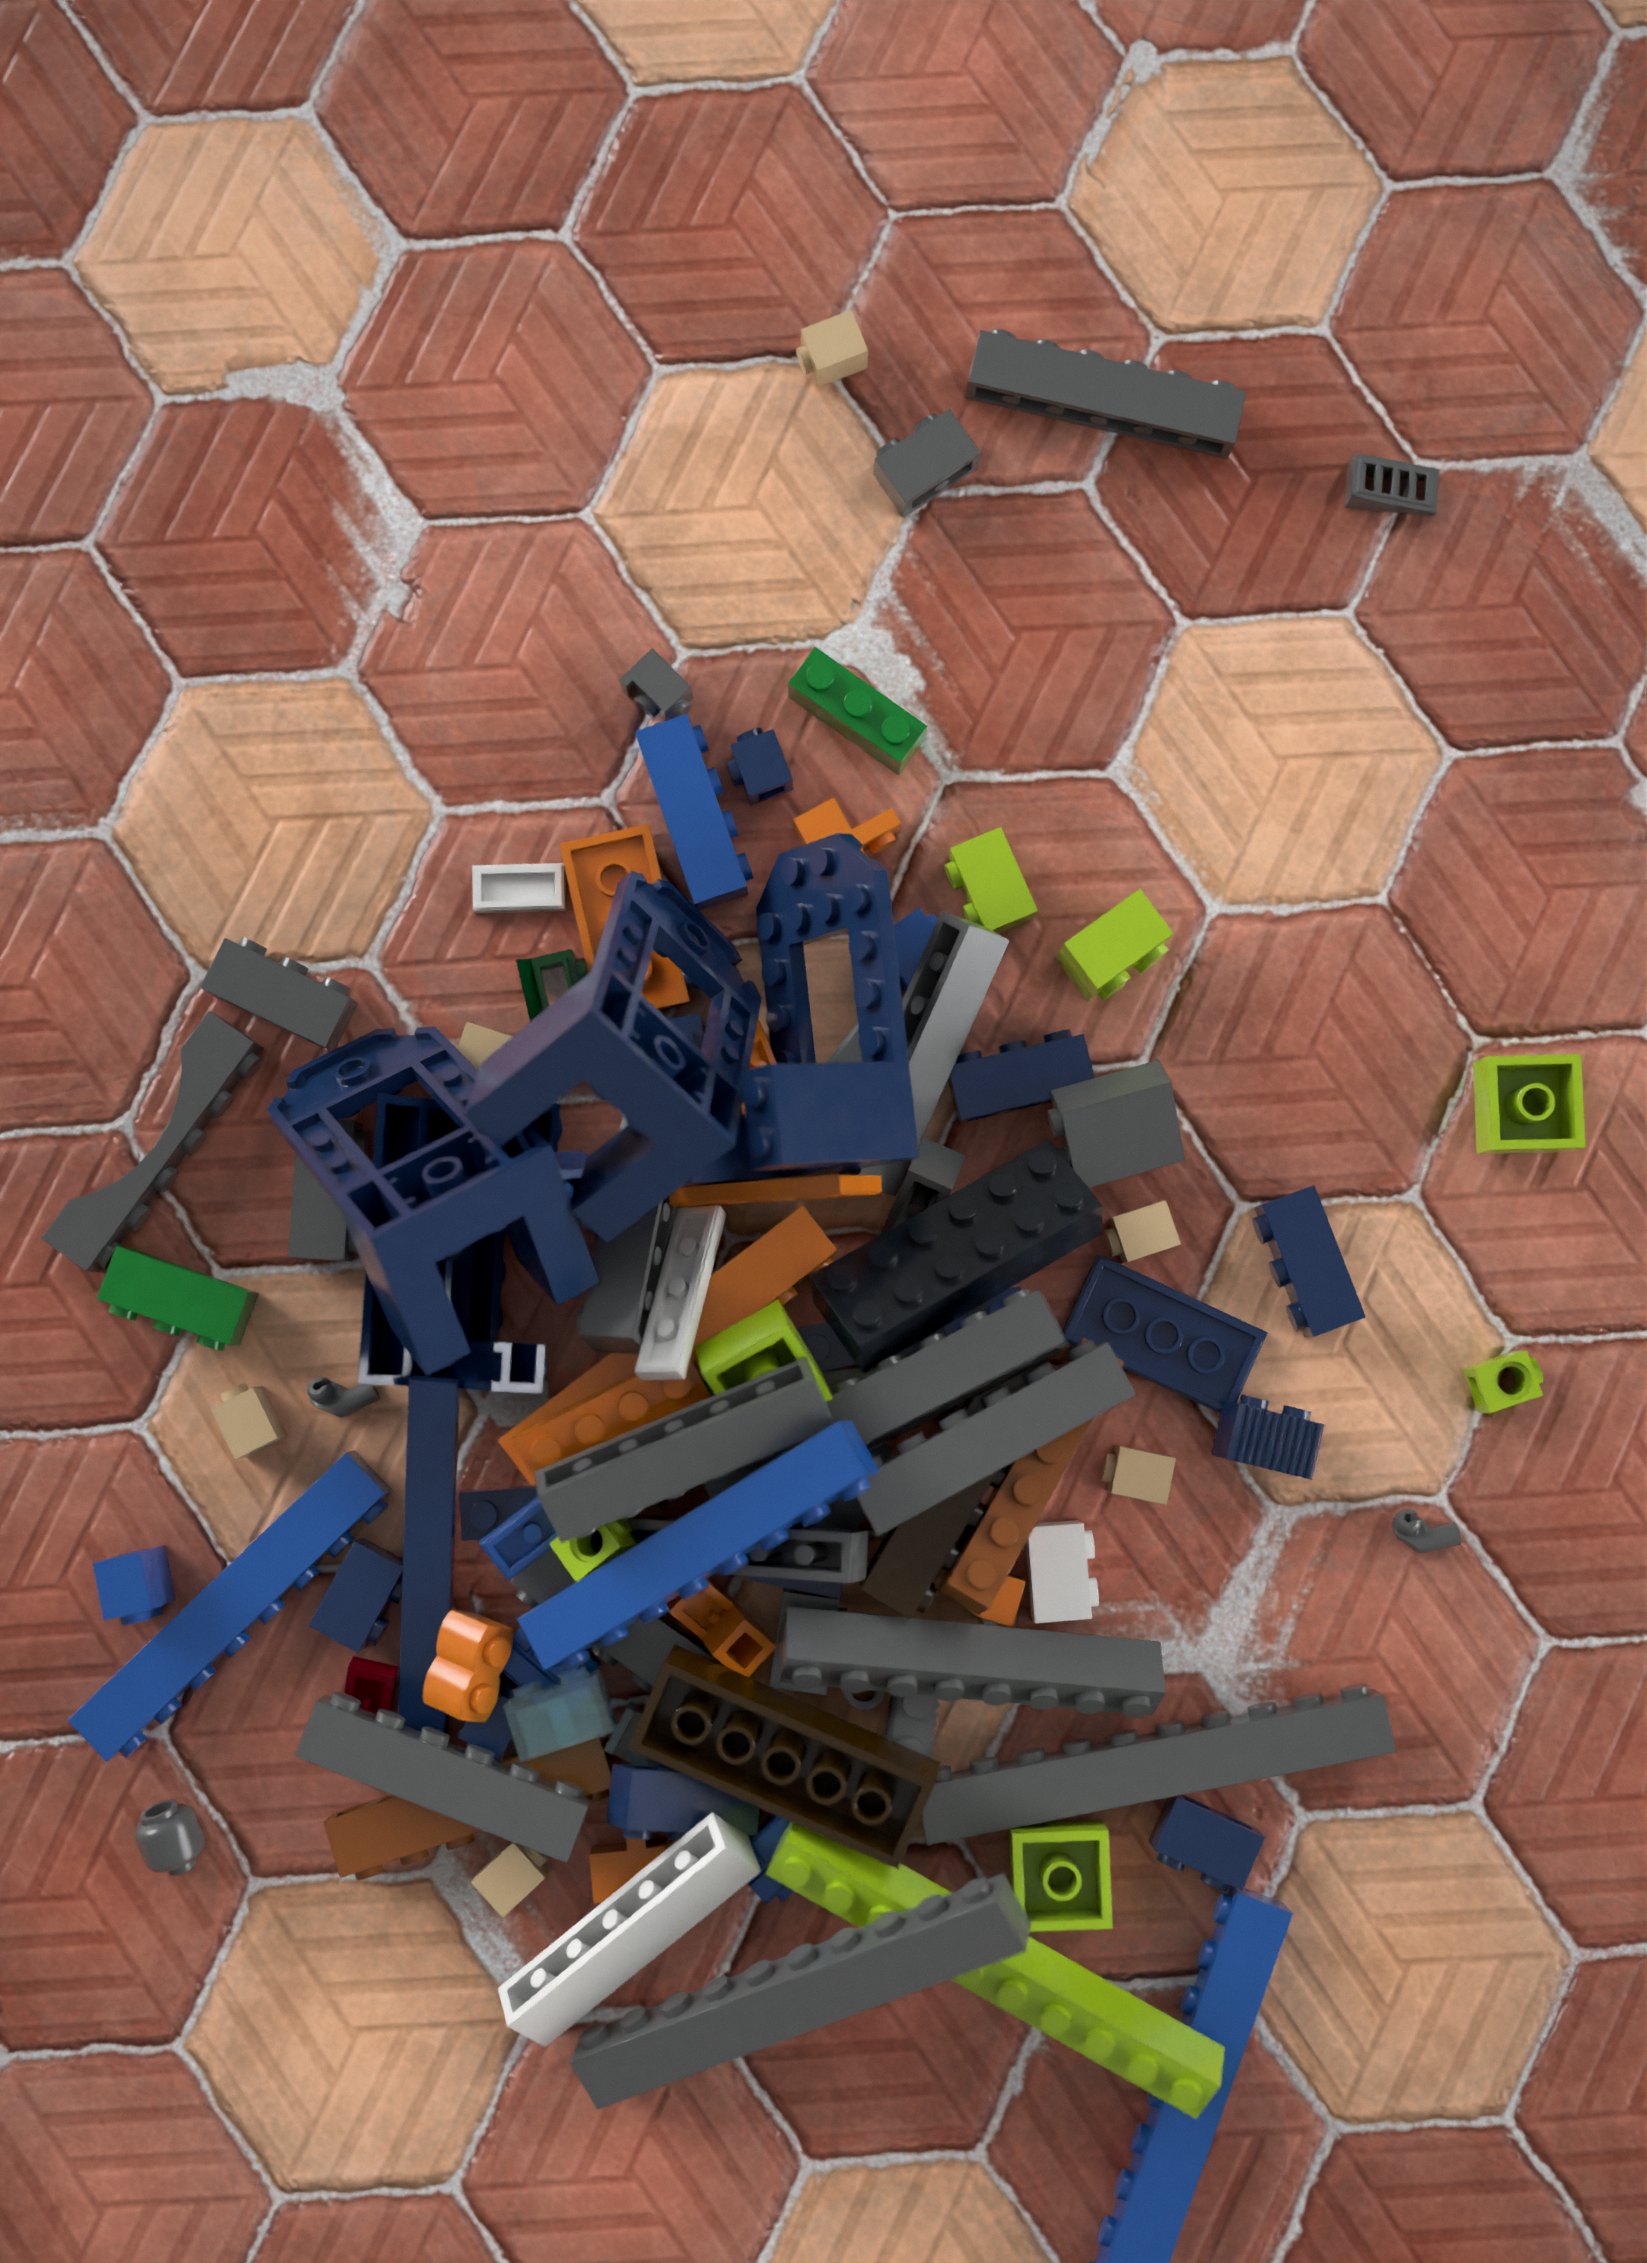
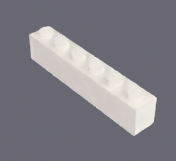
(628, 1930)

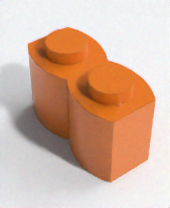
(468, 1666)

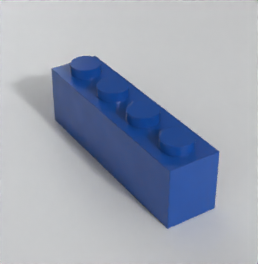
(693, 813)

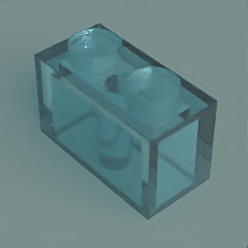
(560, 1713)

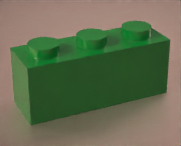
(856, 710)
(177, 1298)

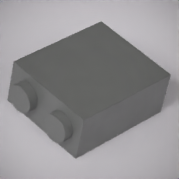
(1117, 1124)

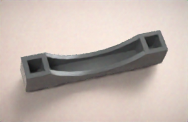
(212, 1066)

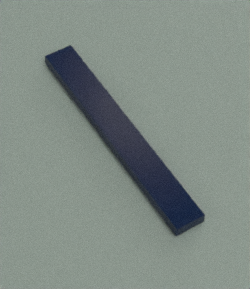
(427, 1538)

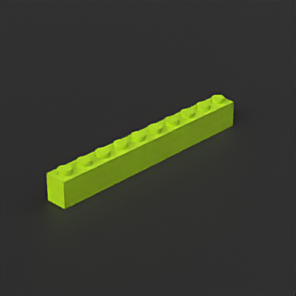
(1032, 1985)

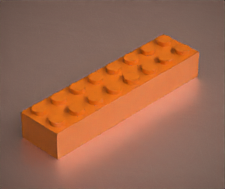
(738, 1289)

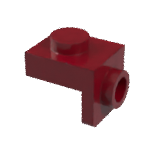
(371, 1683)

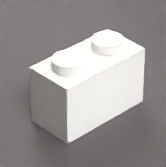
(1059, 1572)

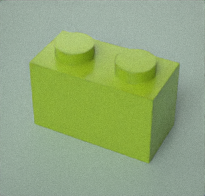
(990, 882)

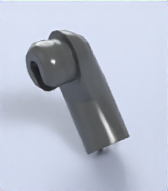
(338, 1399)
(1421, 1536)

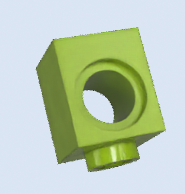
(1484, 1387)
(581, 1558)

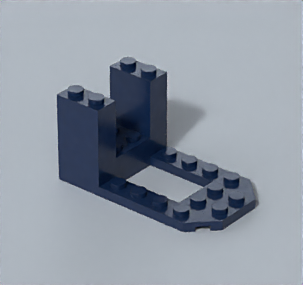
(674, 1097)
(807, 1113)
(434, 1197)

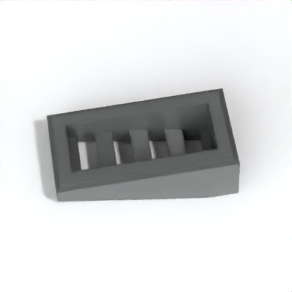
(1365, 465)

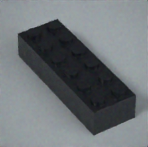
(956, 1255)

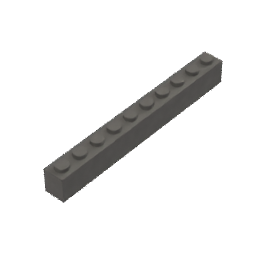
(1158, 1763)
(802, 1990)

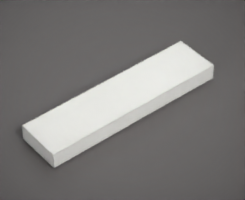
(680, 1293)

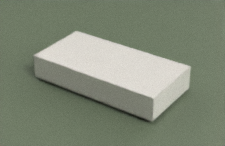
(519, 888)

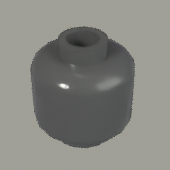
(169, 1837)

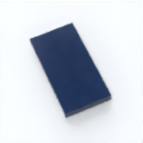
(1165, 1334)

